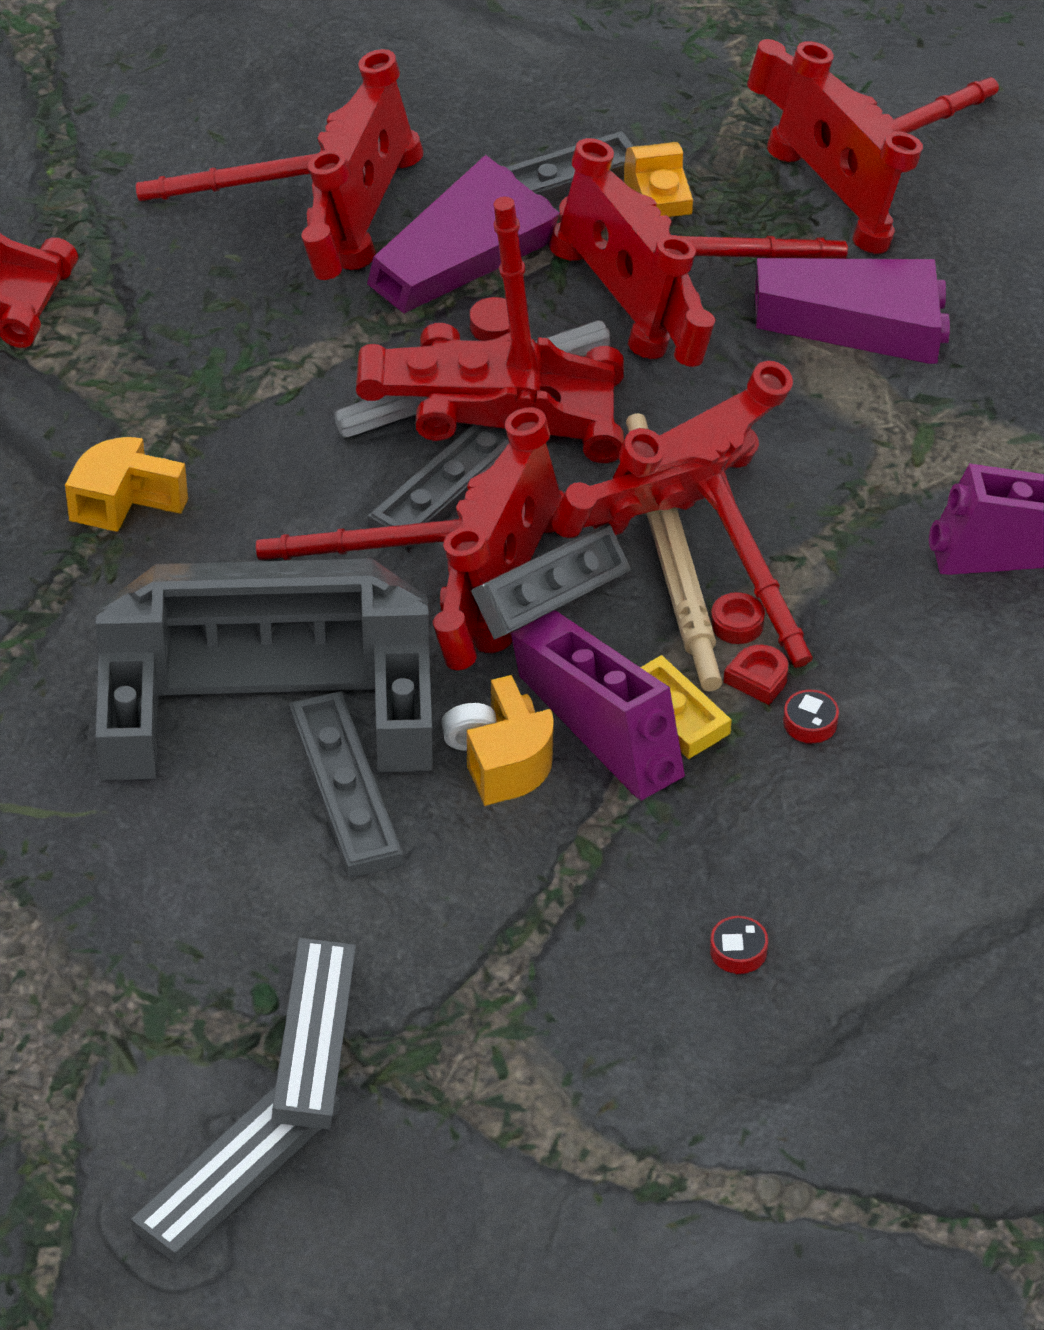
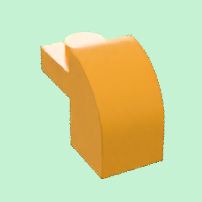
(659, 173)
(121, 474)
(515, 751)

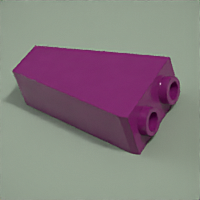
(457, 238)
(856, 304)
(991, 522)
(603, 700)

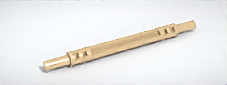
(683, 586)

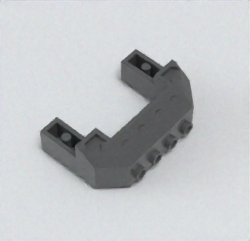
(260, 633)

